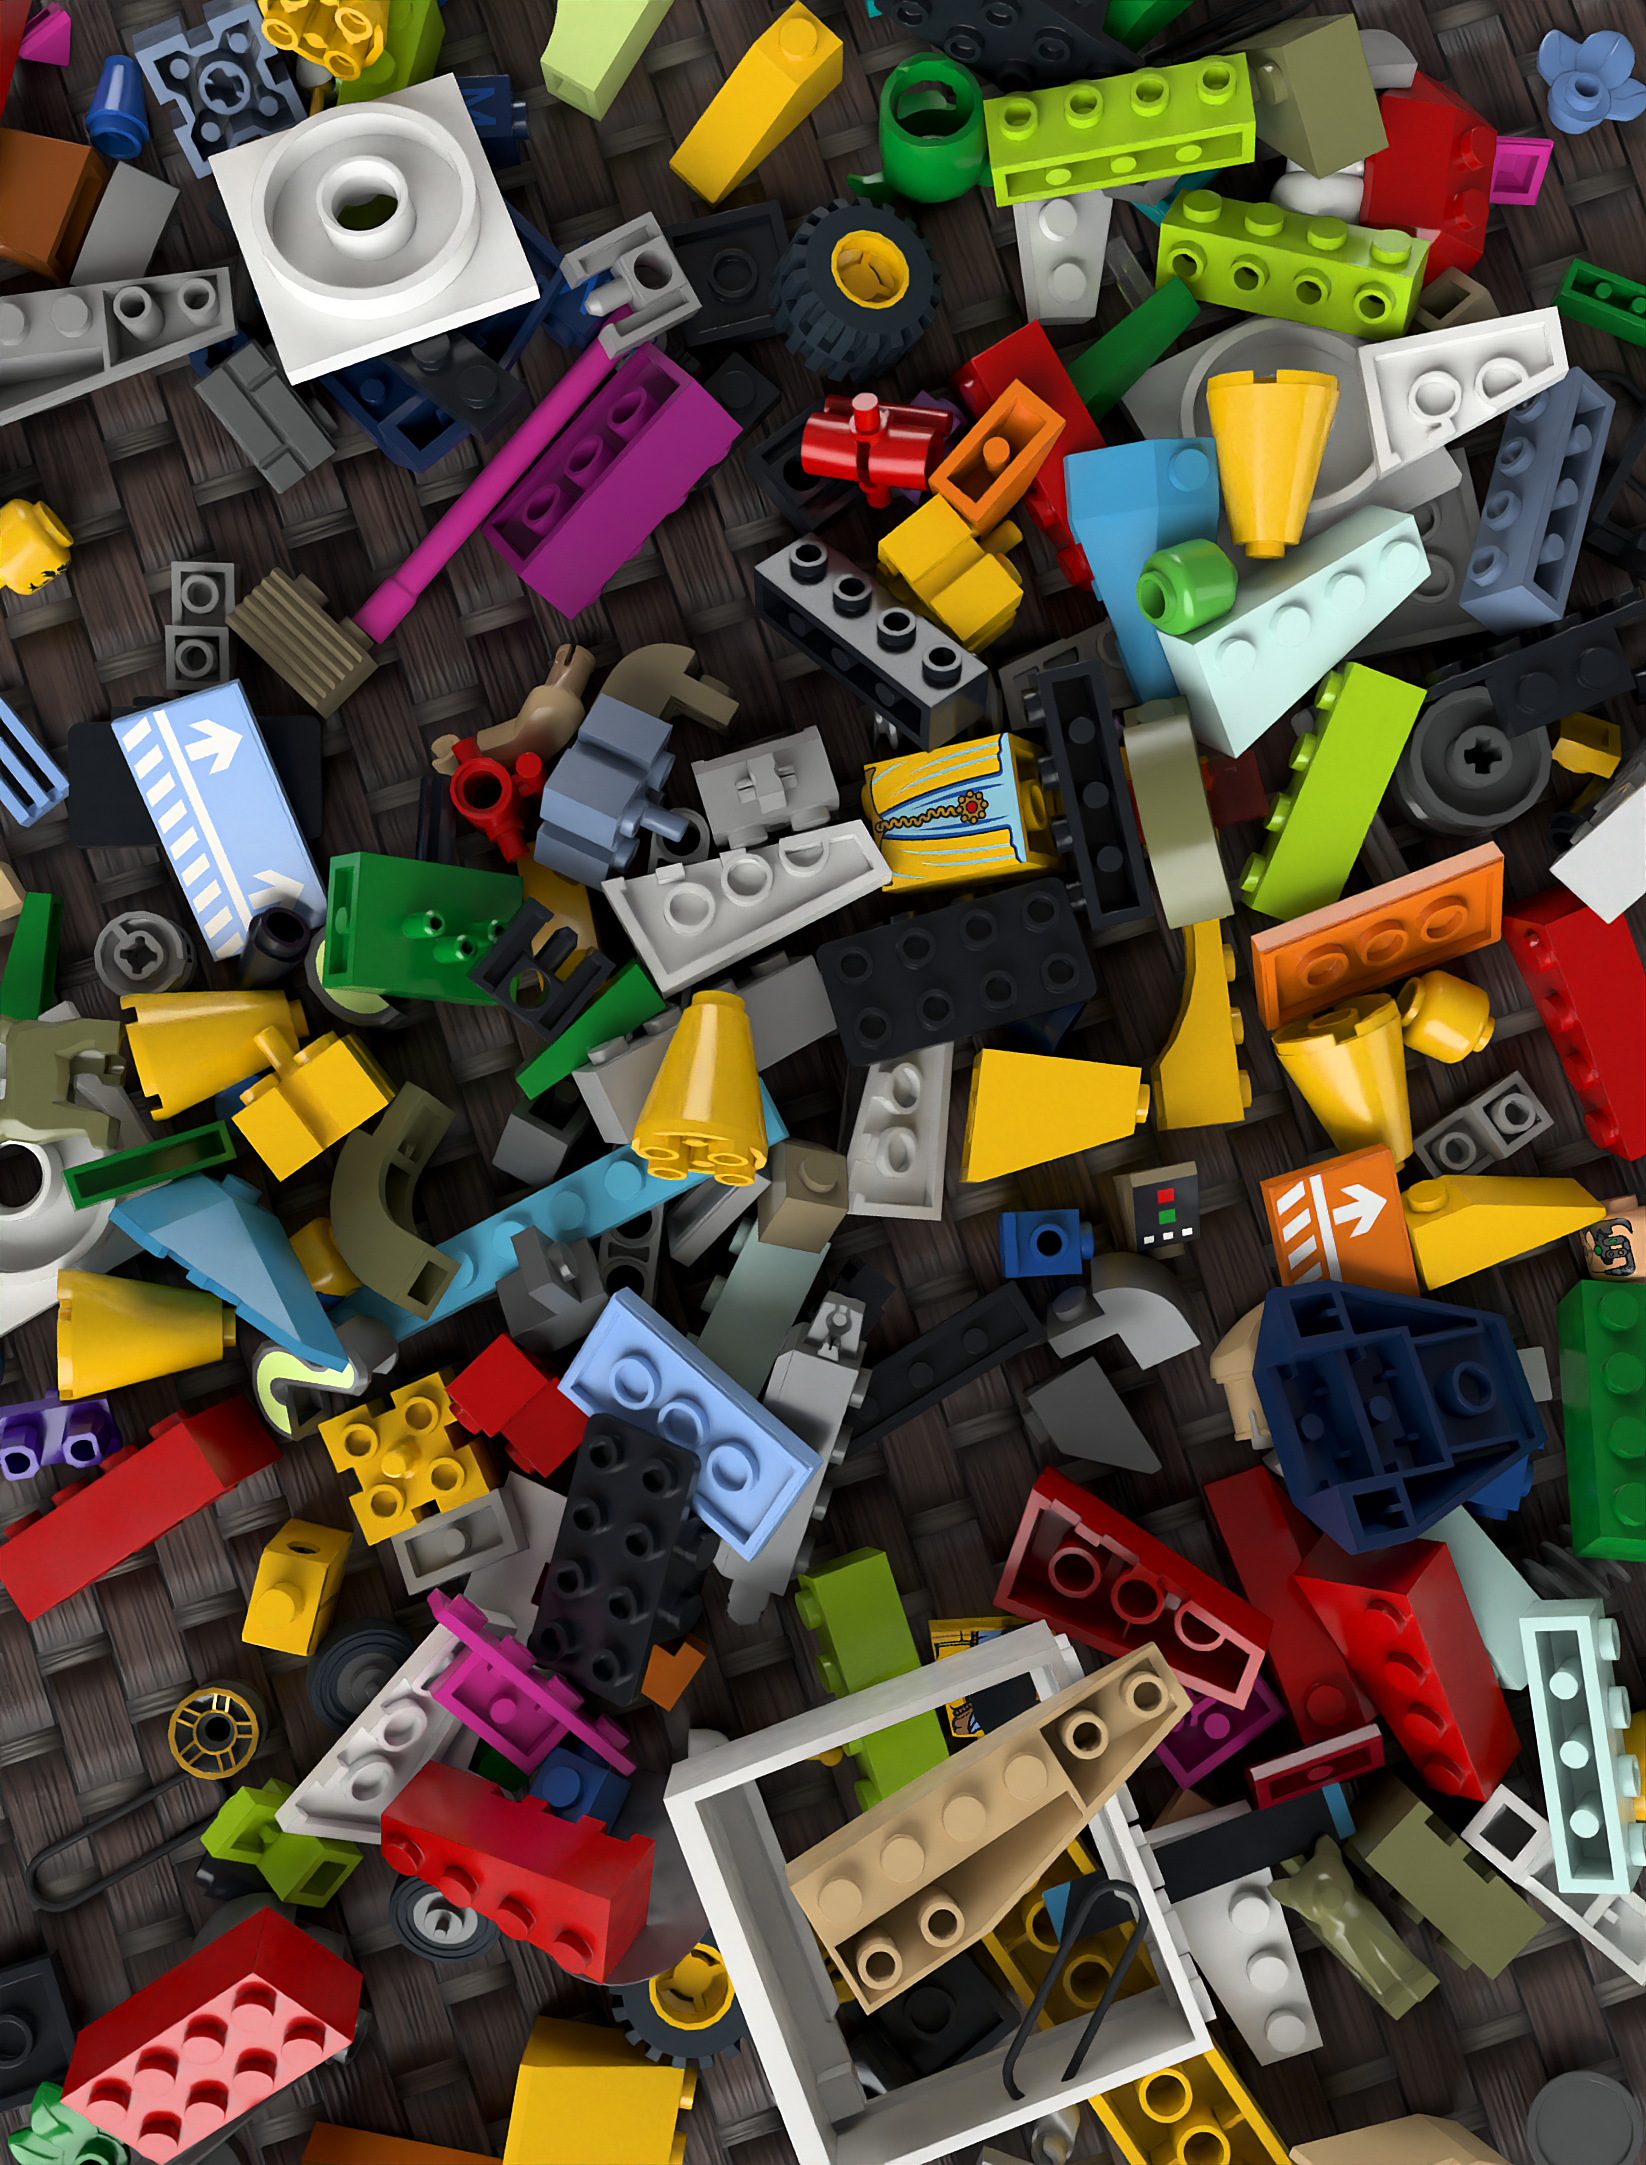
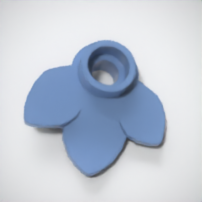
(1589, 80)

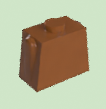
(47, 201)

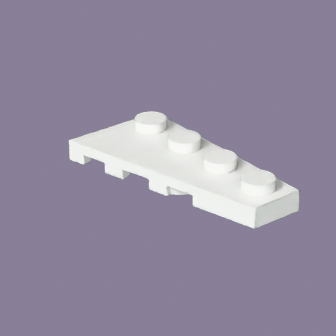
(725, 908)
(902, 1137)
(382, 1747)
(1246, 1951)

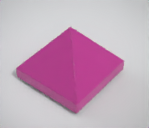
(47, 37)
(1519, 169)

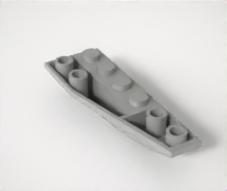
(100, 333)

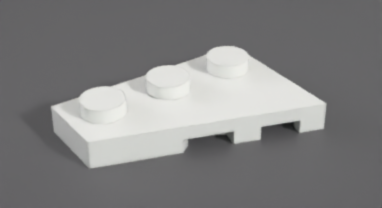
(1062, 255)
(1452, 380)

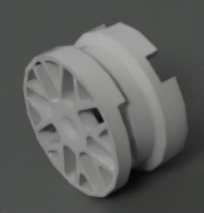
(144, 955)

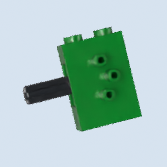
(416, 922)

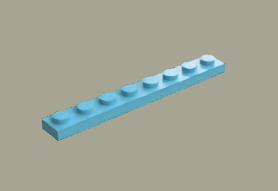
(568, 1210)

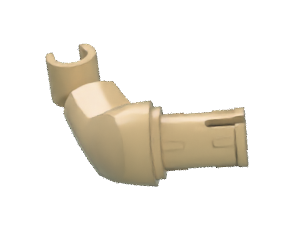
(544, 723)
(1233, 1366)

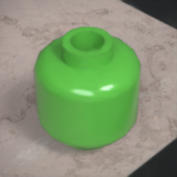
(1186, 586)

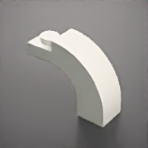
(1522, 1848)

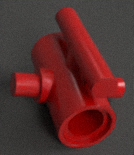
(875, 444)
(480, 777)

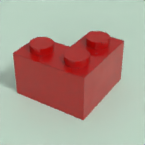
(518, 1395)

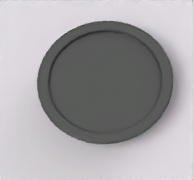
(1584, 2122)

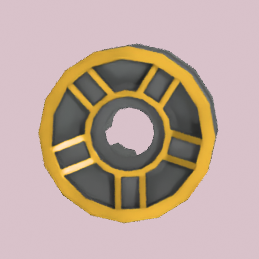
(216, 1754)

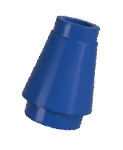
(119, 110)

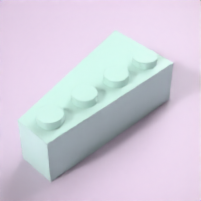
(1294, 624)

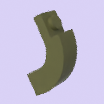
(1176, 812)
(374, 1203)

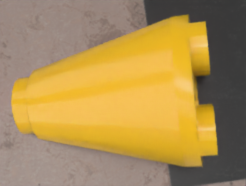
(329, 32)
(706, 1098)

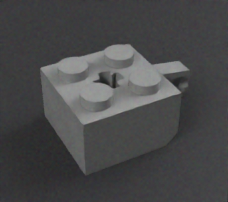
(768, 791)

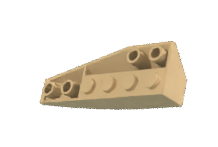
(980, 1828)

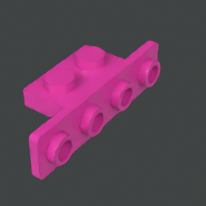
(510, 1702)

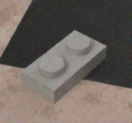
(460, 1541)

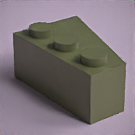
(1313, 92)
(1438, 1877)

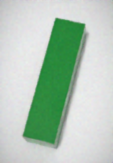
(1602, 301)

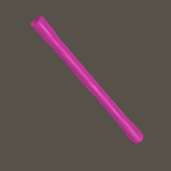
(400, 591)

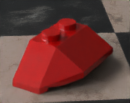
(1432, 174)

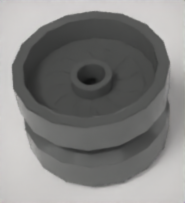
(1471, 799)

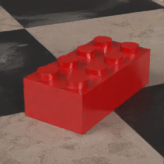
(213, 2037)

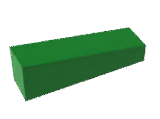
(1131, 347)
(32, 961)
(610, 1013)
(148, 1165)

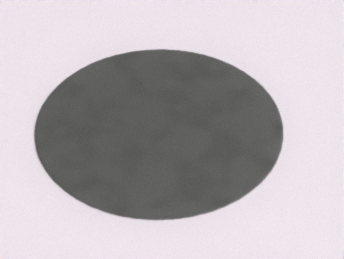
(675, 1910)

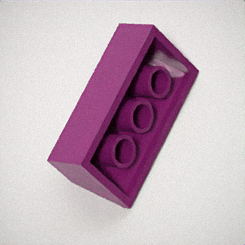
(610, 480)

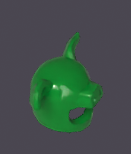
(930, 146)

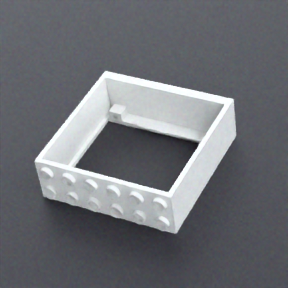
(788, 1987)

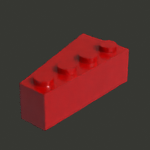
(1035, 364)
(1593, 1006)
(133, 1503)
(1123, 1588)
(1418, 1657)
(522, 1866)

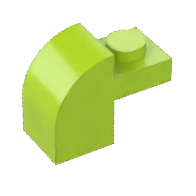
(295, 1865)

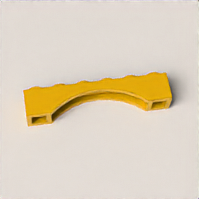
(1197, 1069)

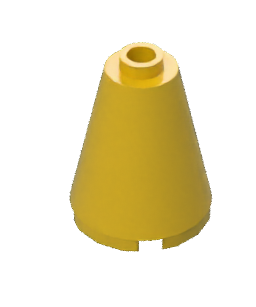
(1270, 452)
(204, 1041)
(1353, 1073)
(133, 1331)

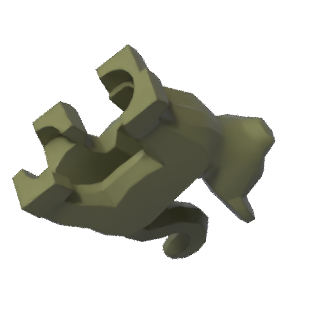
(43, 1076)
(1353, 1928)

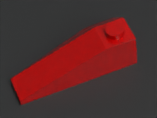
(1264, 1546)

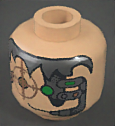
(1618, 1242)

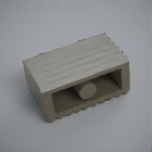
(302, 641)

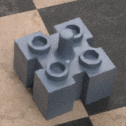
(219, 80)
(606, 794)

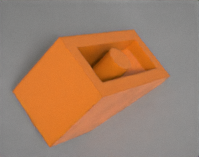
(998, 458)

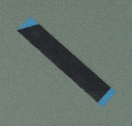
(1213, 1857)

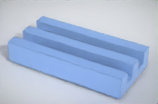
(43, 801)

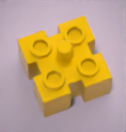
(951, 578)
(310, 1097)
(408, 1457)

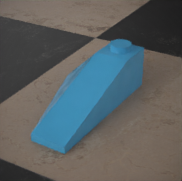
(1123, 510)
(236, 1254)

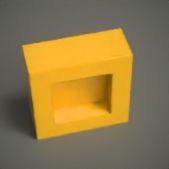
(1585, 744)

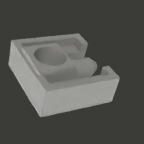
(653, 310)

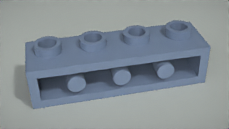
(1538, 506)

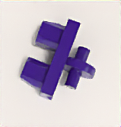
(57, 1432)

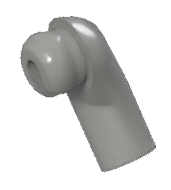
(1055, 2136)

